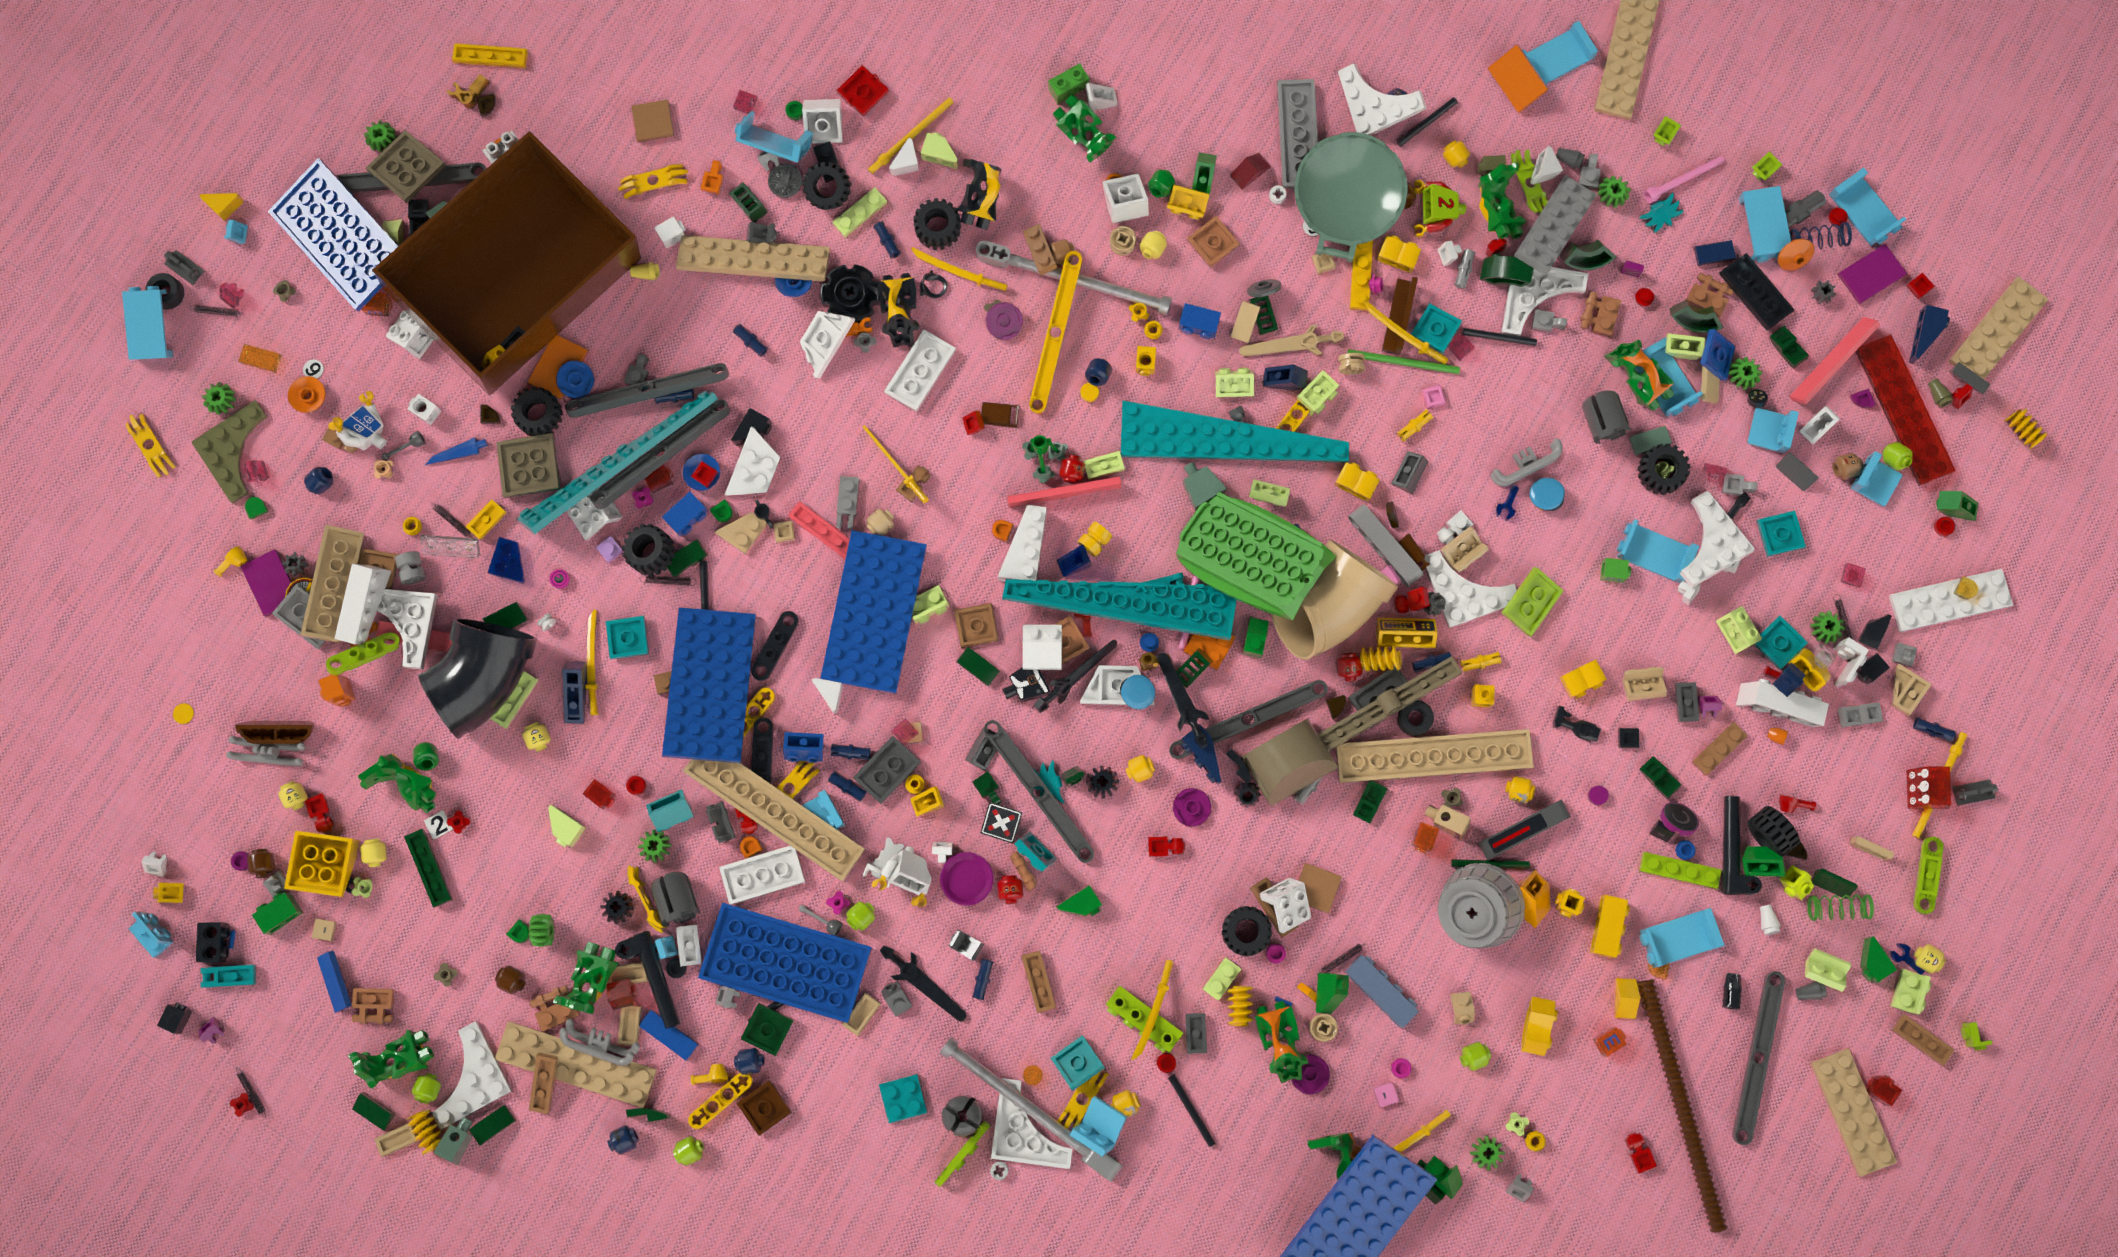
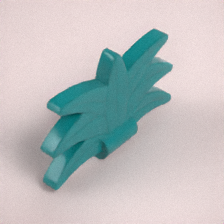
(1661, 213)
(1050, 780)

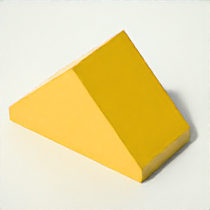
(223, 203)
(927, 801)
(1626, 998)

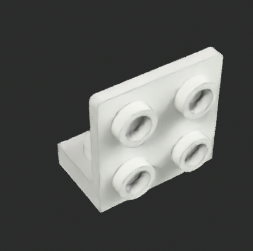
(409, 335)
(590, 519)
(1857, 657)
(1289, 903)

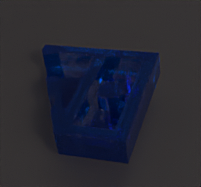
(507, 561)

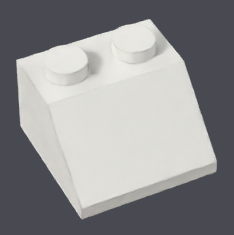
(823, 119)
(1125, 198)
(1042, 647)

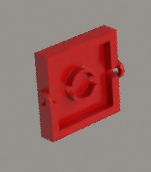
(862, 90)

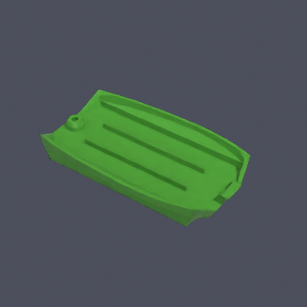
(1252, 555)

